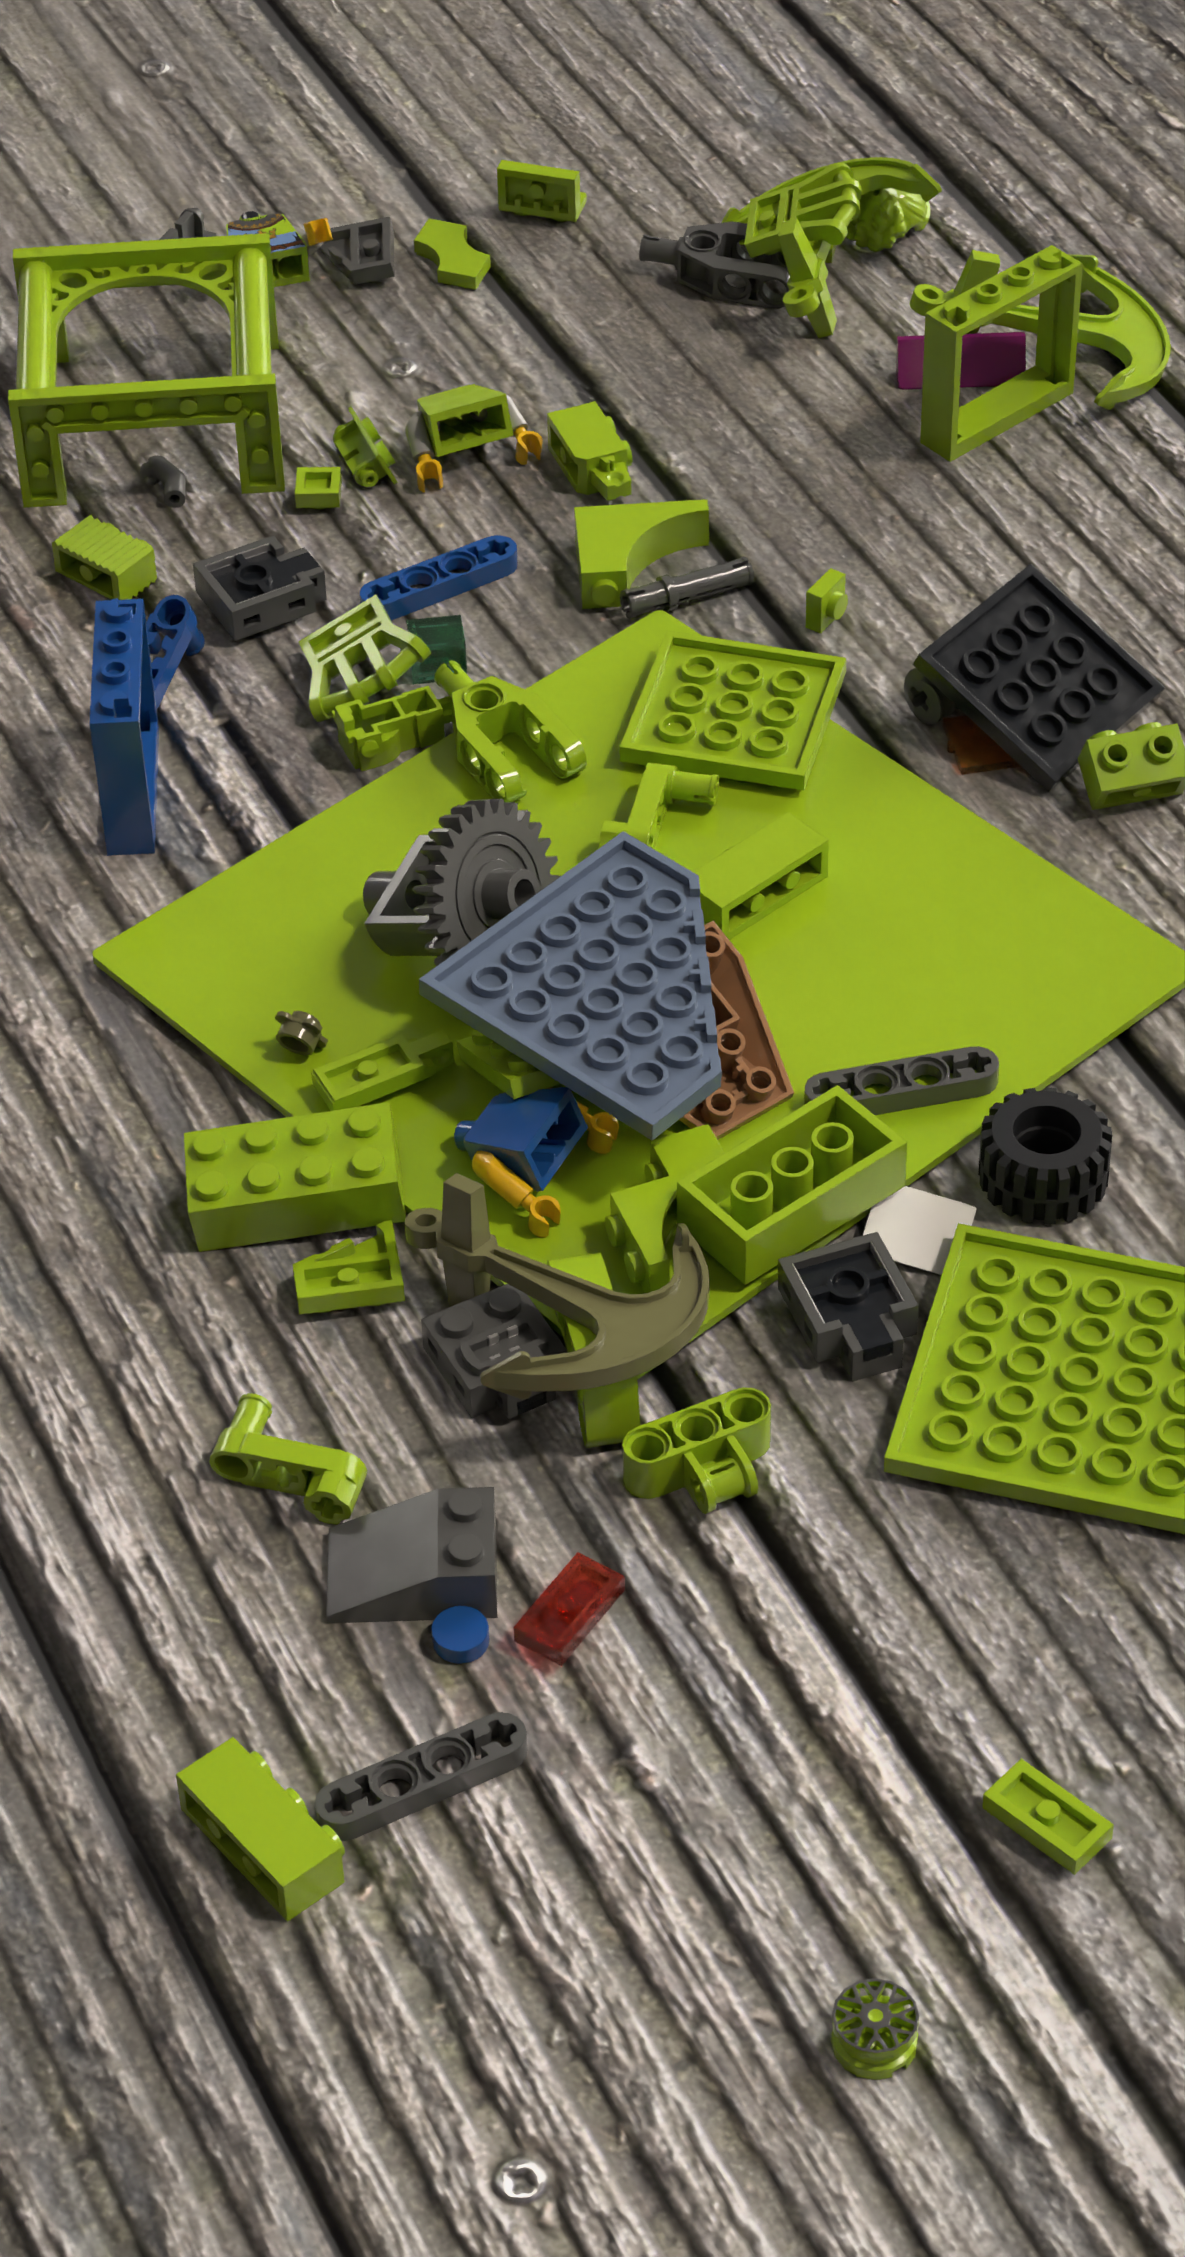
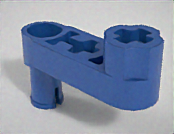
(178, 624)

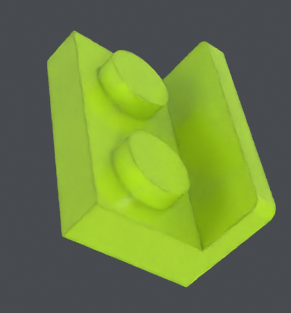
(539, 191)

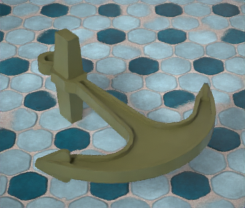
(630, 1329)

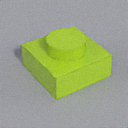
(318, 487)
(826, 601)

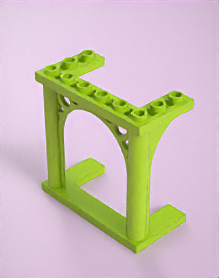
(61, 277)

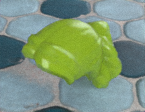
(887, 216)

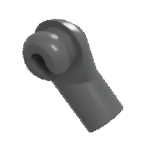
(174, 480)

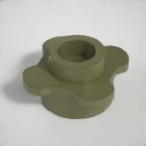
(299, 1032)

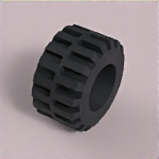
(1045, 1155)

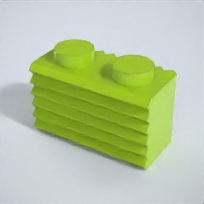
(105, 559)

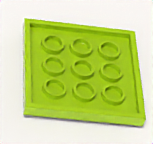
(734, 709)

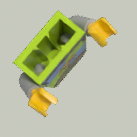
(288, 243)
(464, 420)

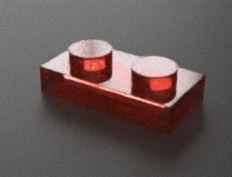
(569, 1608)

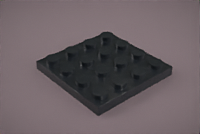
(1038, 675)

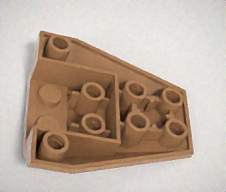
(750, 1062)

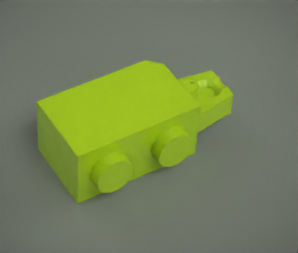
(590, 451)

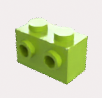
(1133, 765)

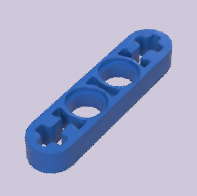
(484, 559)

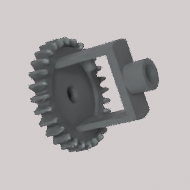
(460, 878)

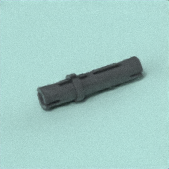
(672, 591)

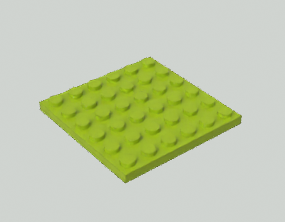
(1051, 1380)

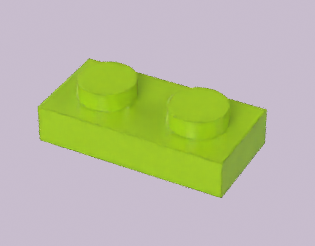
(1048, 1816)

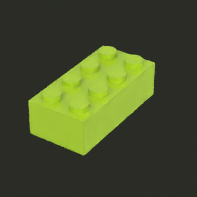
(293, 1177)
(791, 1184)

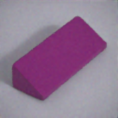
(985, 359)

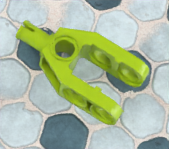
(491, 710)

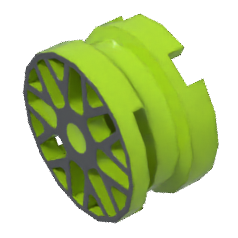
(891, 2027)

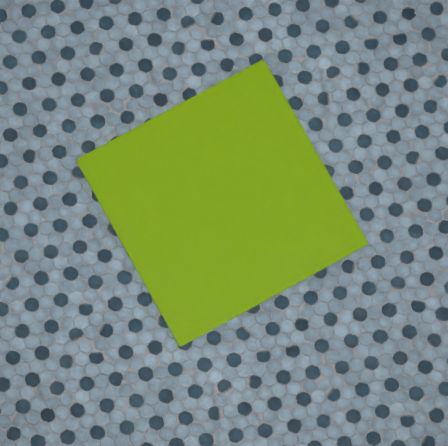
(908, 949)

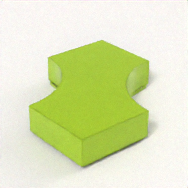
(448, 248)

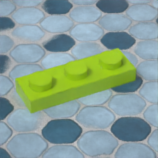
(502, 1067)

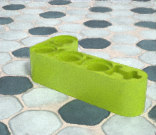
(606, 1410)

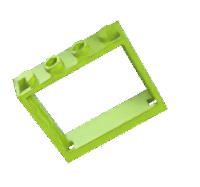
(956, 429)

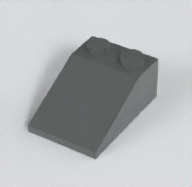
(415, 1559)

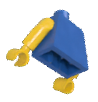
(525, 1141)

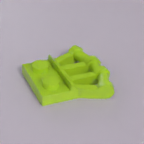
(820, 203)
(348, 642)

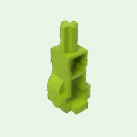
(384, 729)

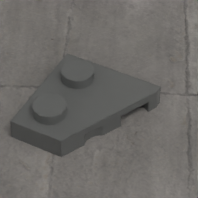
(363, 250)

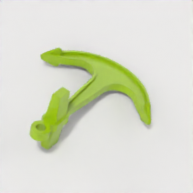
(806, 259)
(1130, 332)

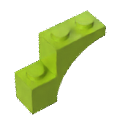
(647, 1213)

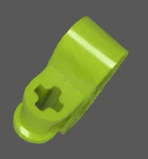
(701, 1449)

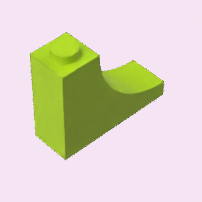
(626, 538)

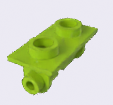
(358, 447)

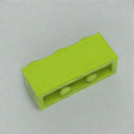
(761, 873)
(261, 1827)

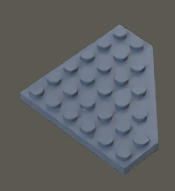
(600, 985)

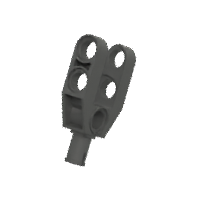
(713, 252)

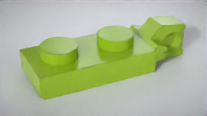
(382, 1069)

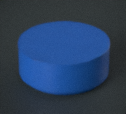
(460, 1634)

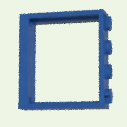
(124, 727)

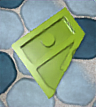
(351, 1274)

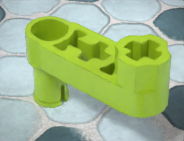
(657, 788)
(323, 1475)

